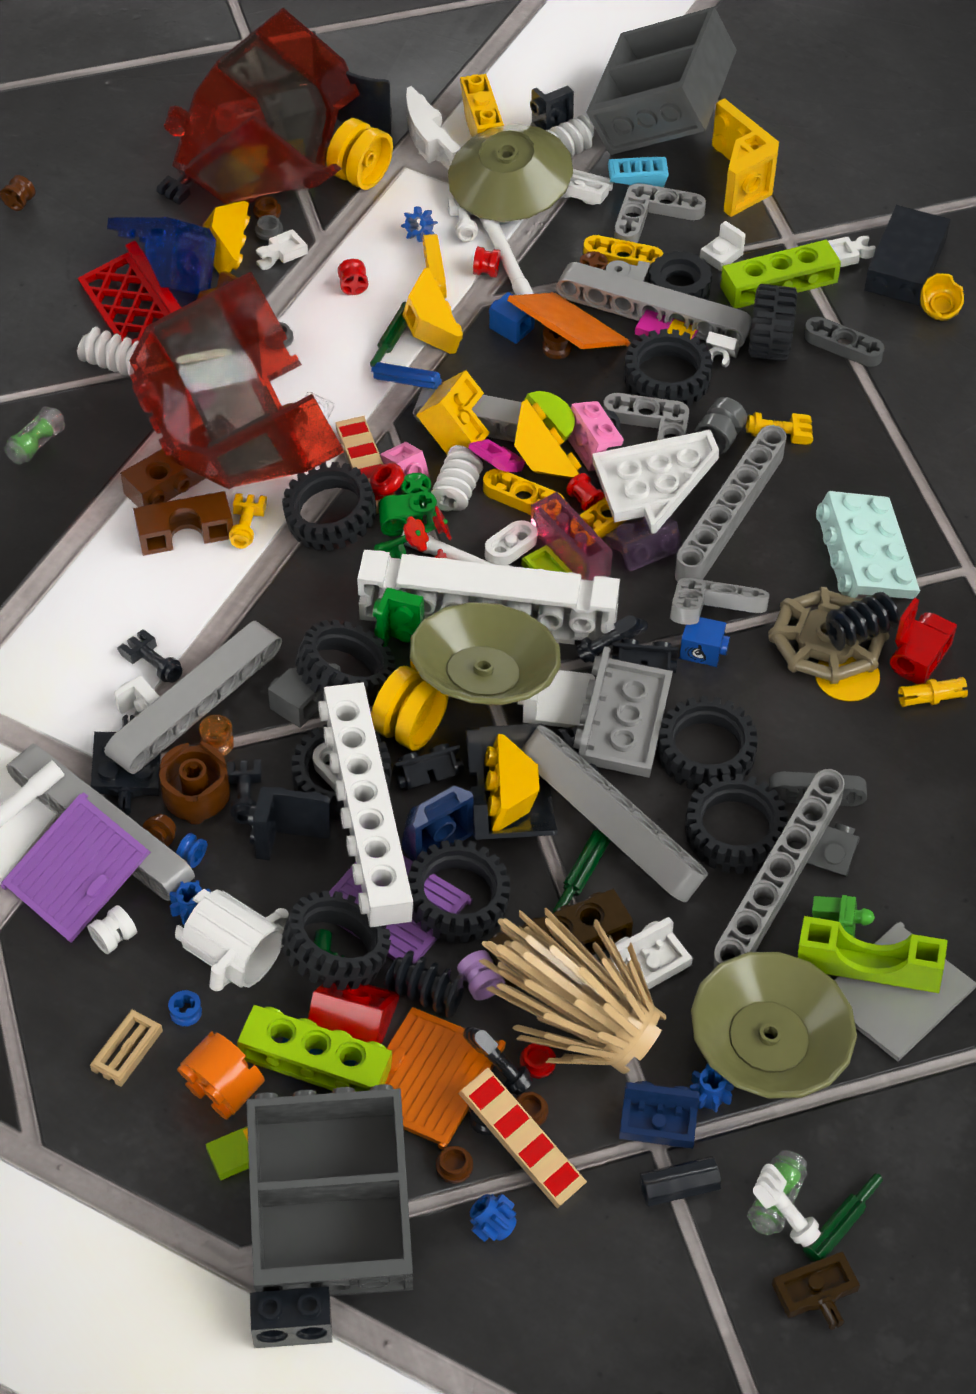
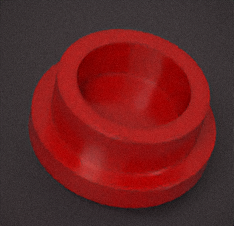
(534, 1059)

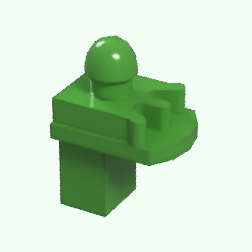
(842, 910)

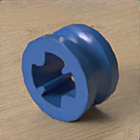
(192, 849)
(178, 1001)

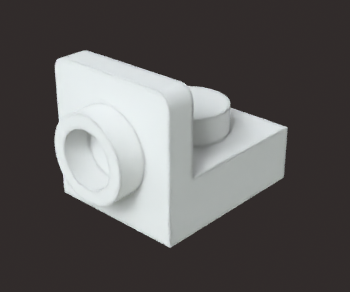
(724, 248)
(134, 694)

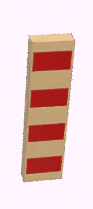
(360, 447)
(522, 1137)

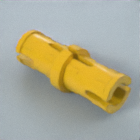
(932, 691)

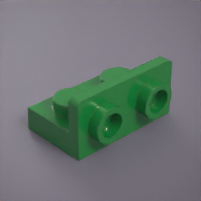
(397, 615)

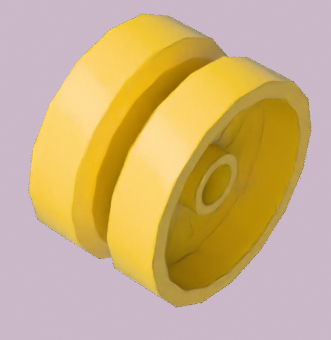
(360, 152)
(408, 709)

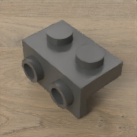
(834, 848)

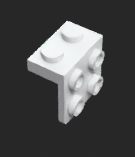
(560, 702)

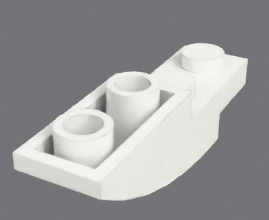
(426, 130)

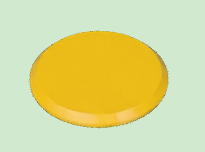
(853, 687)

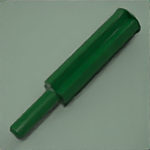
(390, 336)
(583, 867)
(841, 1221)

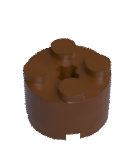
(194, 782)

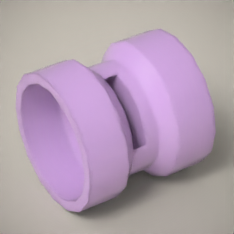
(478, 975)

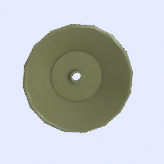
(510, 173)
(485, 653)
(779, 998)

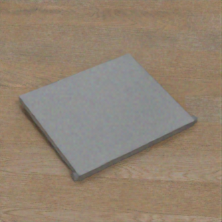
(899, 1015)

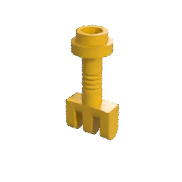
(798, 427)
(241, 534)

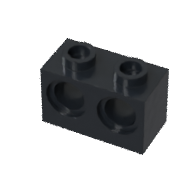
(291, 1317)

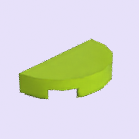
(557, 412)

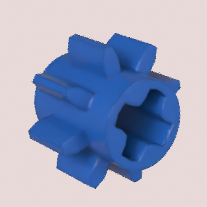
(411, 224)
(183, 901)
(712, 1088)
(493, 1217)

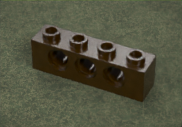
(603, 906)

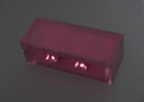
(571, 537)

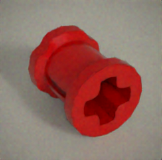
(584, 491)

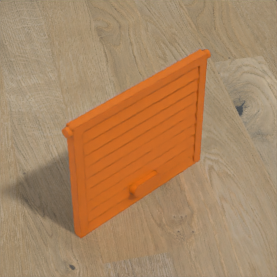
(568, 320)
(431, 1068)

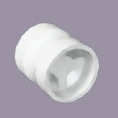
(112, 929)

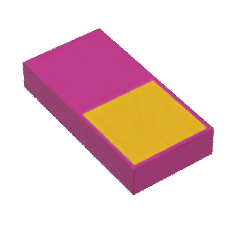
(649, 323)

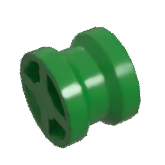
(415, 483)

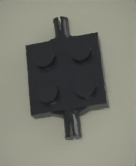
(114, 780)

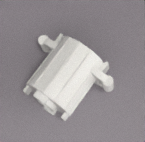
(232, 938)

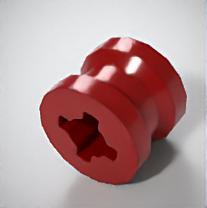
(486, 262)
(353, 276)

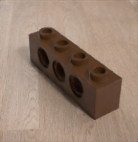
(157, 479)

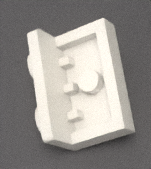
(657, 952)

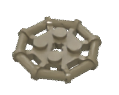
(818, 645)

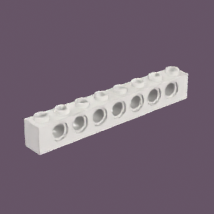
(372, 821)

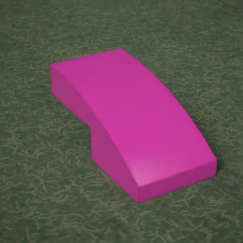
(497, 456)

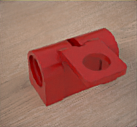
(921, 644)

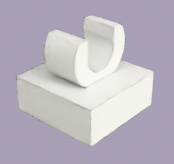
(722, 345)

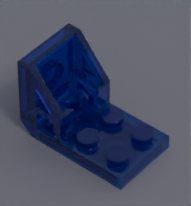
(175, 249)

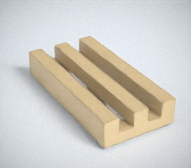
(120, 1076)

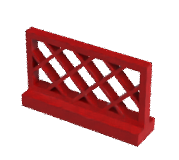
(139, 265)

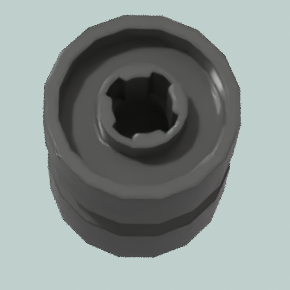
(725, 421)

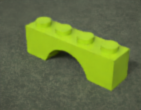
(907, 964)

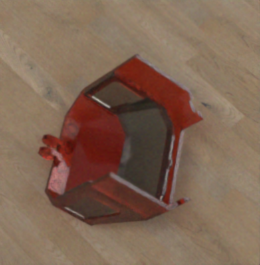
(263, 115)
(212, 393)

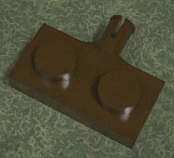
(817, 1288)

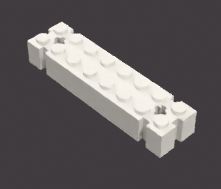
(556, 599)

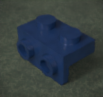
(659, 1114)

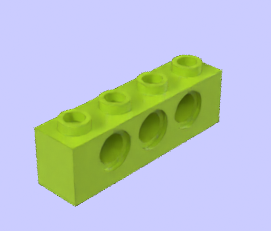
(798, 267)
(303, 1034)

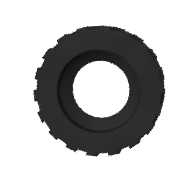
(682, 265)

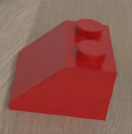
(359, 1012)

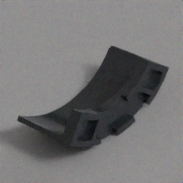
(371, 105)
(539, 820)

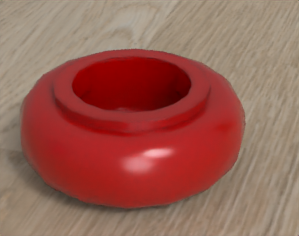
(387, 479)

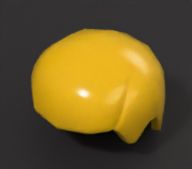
(941, 297)

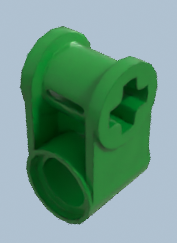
(397, 508)

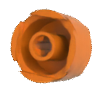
(221, 1073)

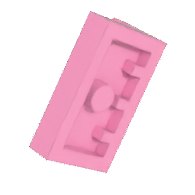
(592, 432)

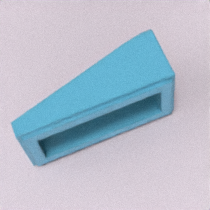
(639, 170)

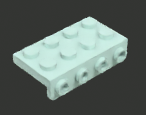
(866, 545)

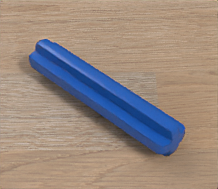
(406, 375)

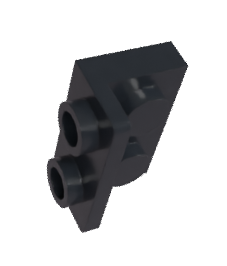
(551, 108)

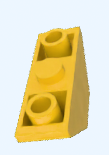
(479, 104)
(228, 228)
(431, 316)
(542, 446)
(511, 782)

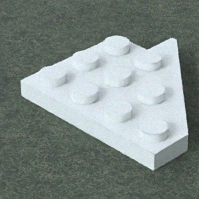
(654, 475)

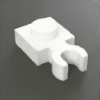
(850, 252)

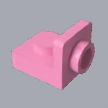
(408, 457)

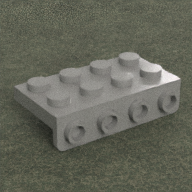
(622, 715)

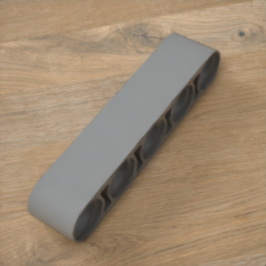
(496, 414)

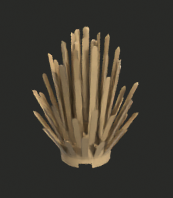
(589, 998)

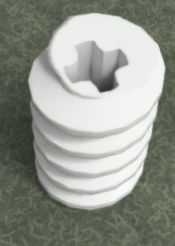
(575, 134)
(107, 351)
(457, 479)

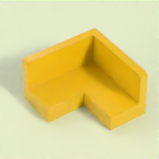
(450, 413)

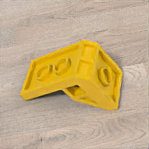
(750, 154)

